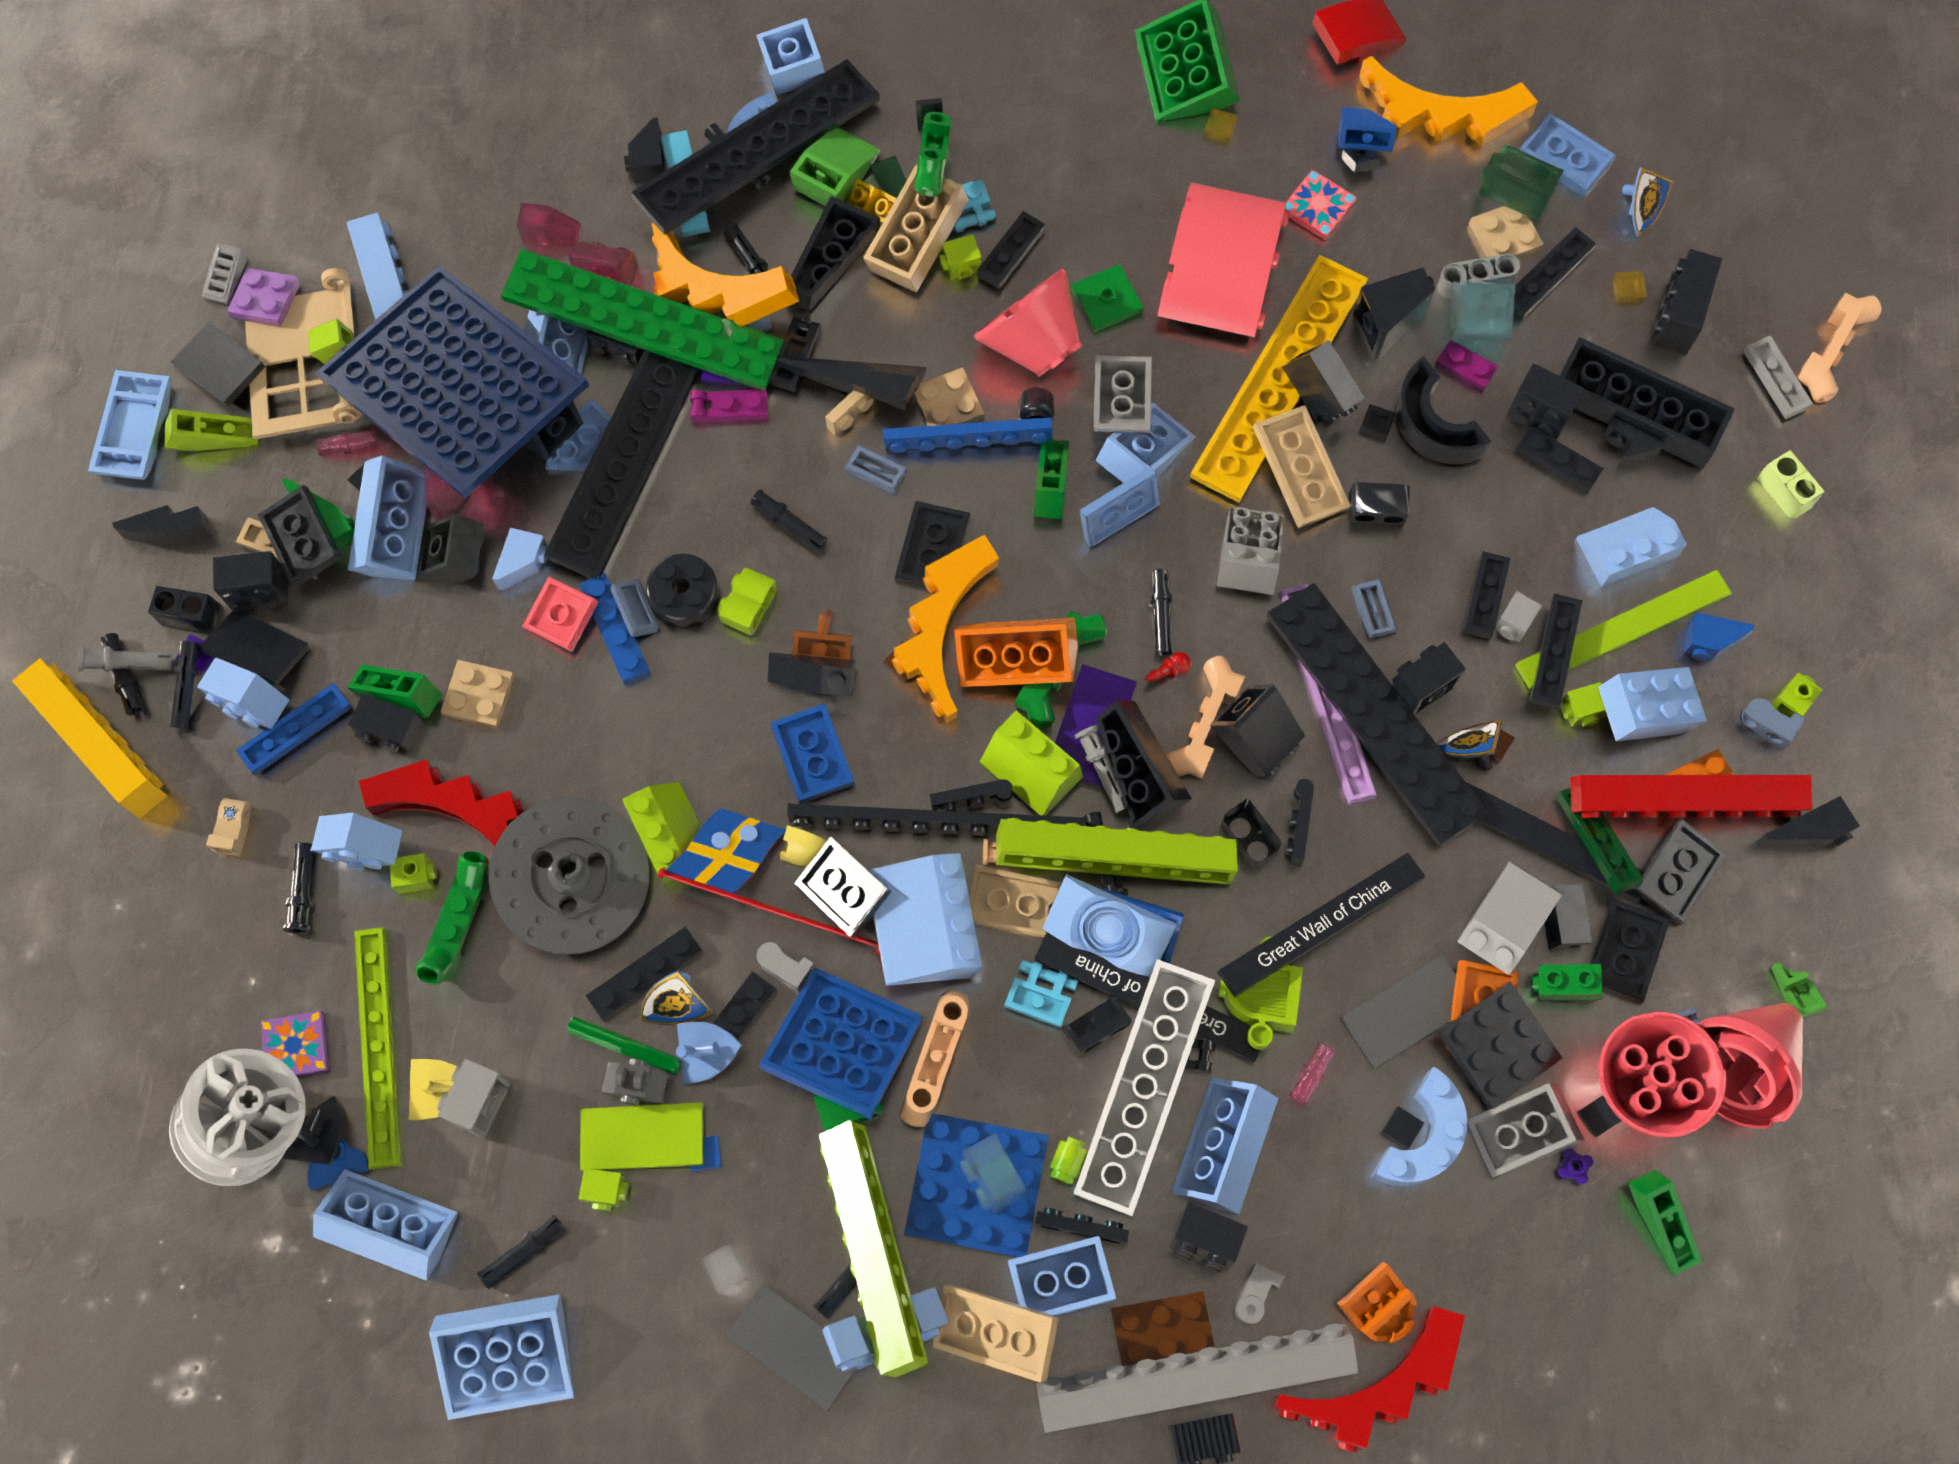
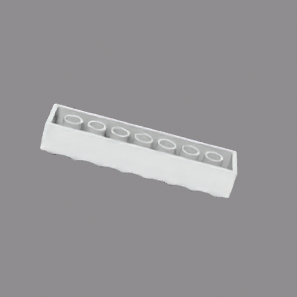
(1144, 1088)

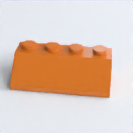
(1016, 652)

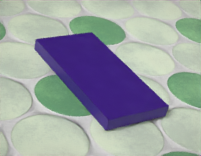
(1091, 696)

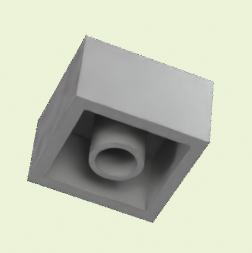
(473, 1098)

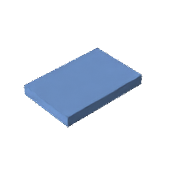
(1569, 150)
(1120, 507)

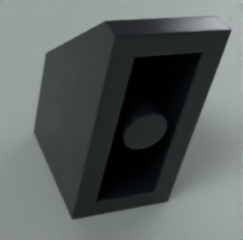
(646, 153)

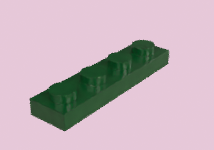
(1604, 847)

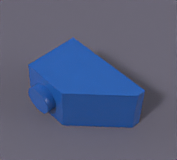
(1365, 130)
(1713, 636)

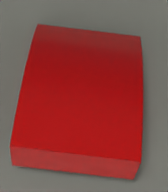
(1357, 29)

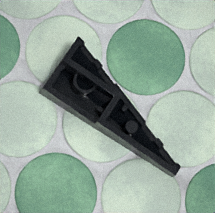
(883, 382)

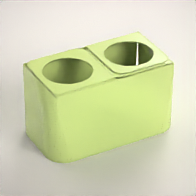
(1775, 482)

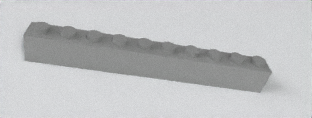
(1196, 1377)

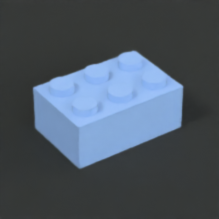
(1652, 703)
(1063, 1278)

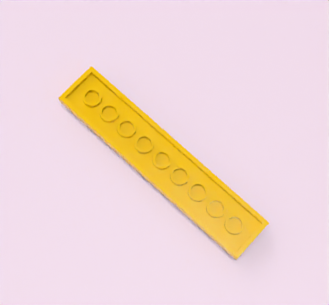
(1311, 319)

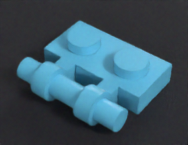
(977, 202)
(1037, 1001)

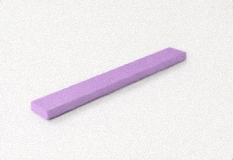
(1342, 742)

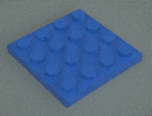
(841, 1042)
(945, 1203)

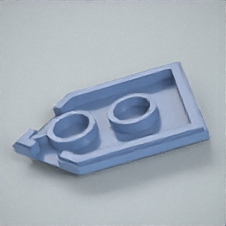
(580, 447)

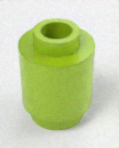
(1068, 1160)

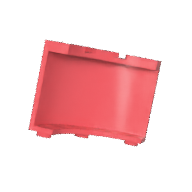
(1222, 259)

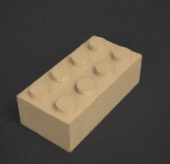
(915, 233)

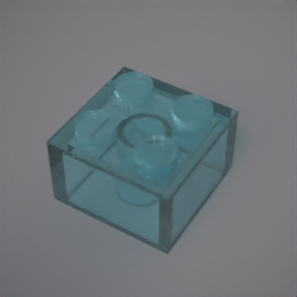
(1482, 310)
(993, 1174)

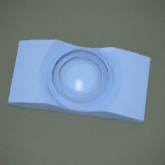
(131, 425)
(1108, 927)

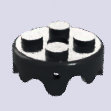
(686, 607)

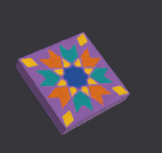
(297, 1042)

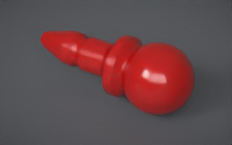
(1178, 664)

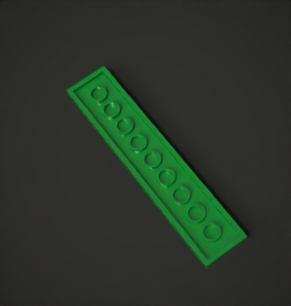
(642, 319)

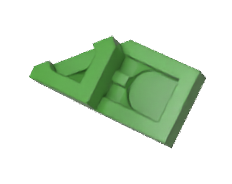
(1799, 990)

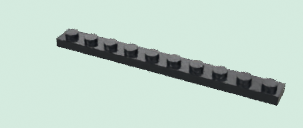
(919, 820)

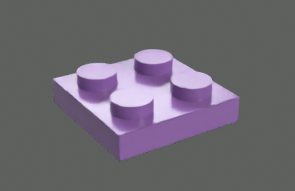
(263, 297)

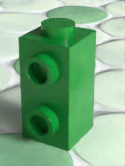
(1568, 982)

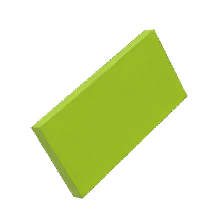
(642, 1136)

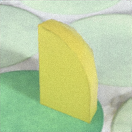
(800, 846)

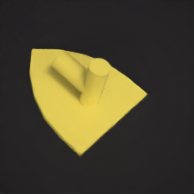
(428, 1084)

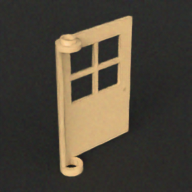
(290, 343)

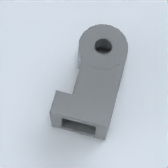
(783, 967)
(1251, 1301)

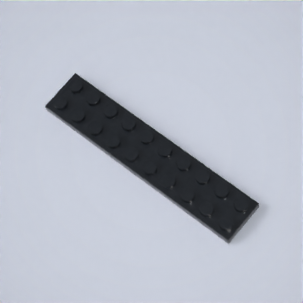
(755, 147)
(620, 464)
(1377, 714)

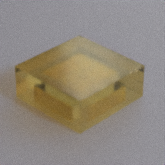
(1220, 125)
(1629, 286)

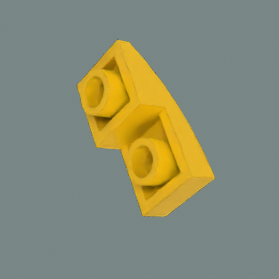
(871, 199)

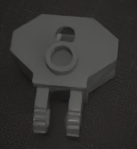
(635, 1082)

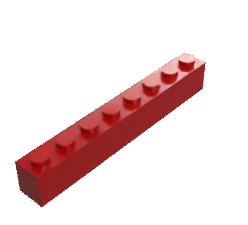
(1690, 794)

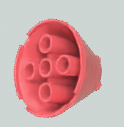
(1036, 328)
(1662, 1074)

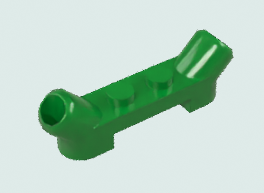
(933, 154)
(1035, 697)
(454, 921)

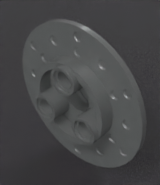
(571, 834)

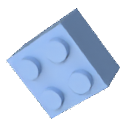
(791, 55)
(242, 694)
(356, 841)

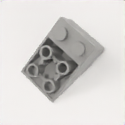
(1251, 550)

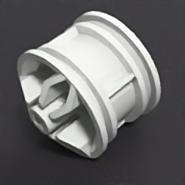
(251, 1091)

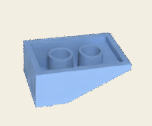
(1131, 453)

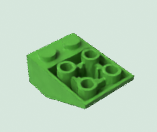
(832, 166)

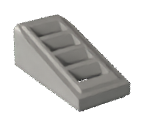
(228, 257)

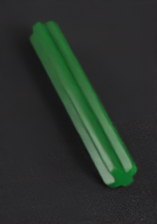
(623, 1045)

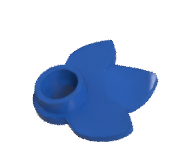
(348, 1159)

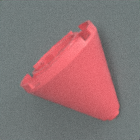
(1761, 1063)

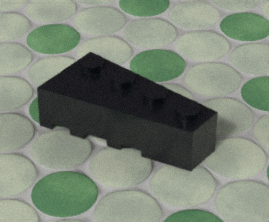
(831, 249)
(1141, 766)

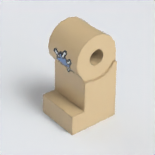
(230, 827)

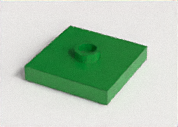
(1107, 298)

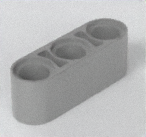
(1487, 267)

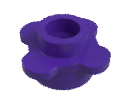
(1567, 1171)

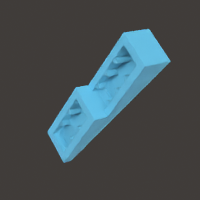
(676, 149)

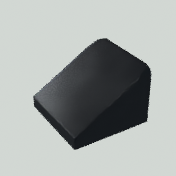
(1599, 1116)

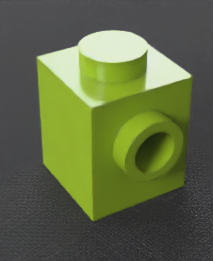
(960, 257)
(328, 340)
(1797, 696)
(1583, 706)
(413, 873)
(603, 1189)

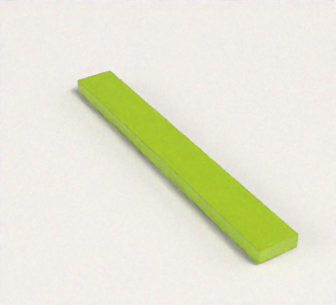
(1637, 622)
(377, 1049)

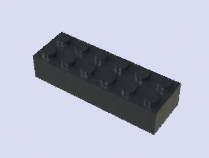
(1648, 401)

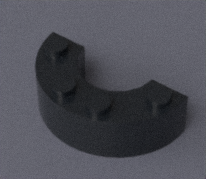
(1429, 432)

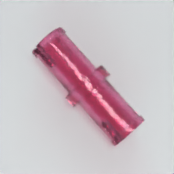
(346, 442)
(1312, 1073)

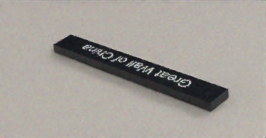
(1320, 925)
(1131, 989)

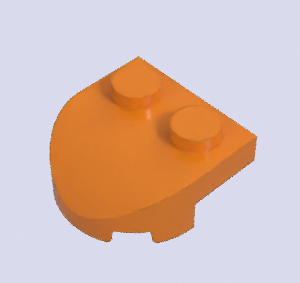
(1380, 1306)

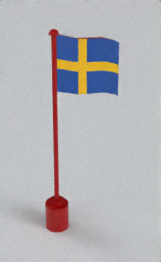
(729, 868)

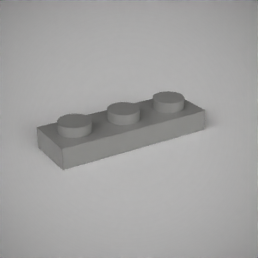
(1777, 377)

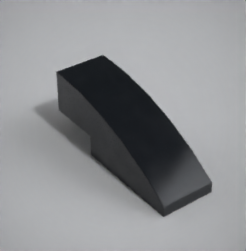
(165, 526)

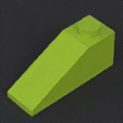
(207, 431)

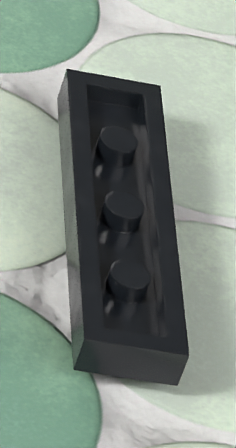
(1551, 271)
(1556, 651)
(644, 973)

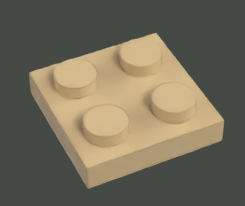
(1505, 232)
(948, 400)
(477, 694)

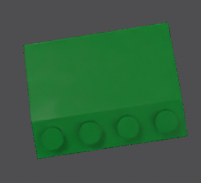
(1187, 62)

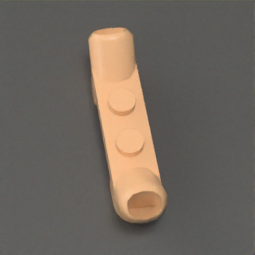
(1816, 370)
(1226, 687)
(935, 1058)

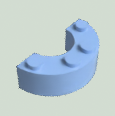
(1444, 1141)
(853, 1347)

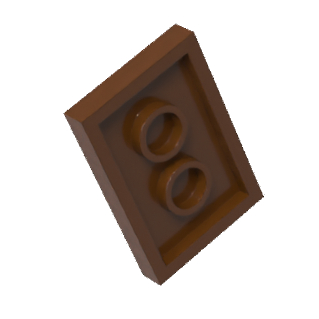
(1162, 1328)

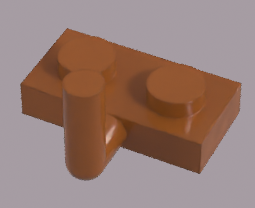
(822, 642)

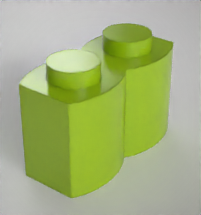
(747, 601)

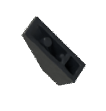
(812, 673)
(1817, 828)

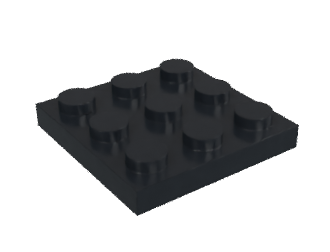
(1499, 1045)

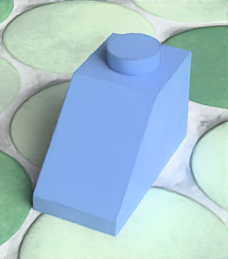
(519, 558)

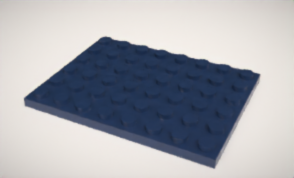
(452, 380)

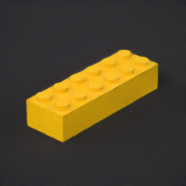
(91, 737)

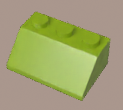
(1031, 763)
(663, 822)

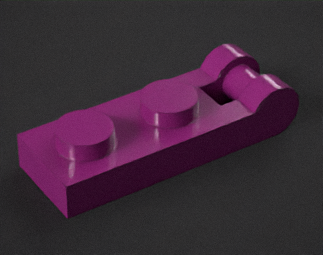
(729, 405)

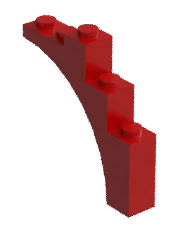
(421, 788)
(1352, 1416)

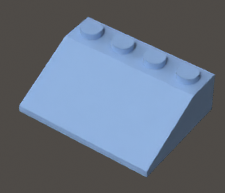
(926, 922)
(502, 1356)

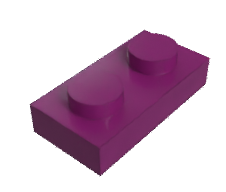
(1466, 365)

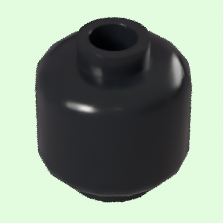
(1036, 403)

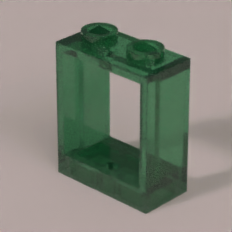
(1513, 193)

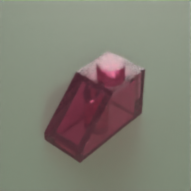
(547, 226)

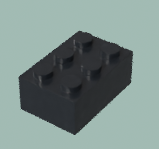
(1686, 301)
(1207, 1238)

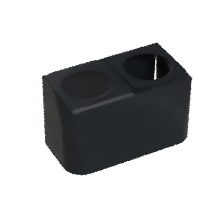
(1379, 503)
(201, 622)
(1257, 824)

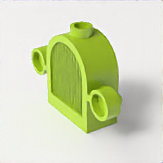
(1267, 1005)

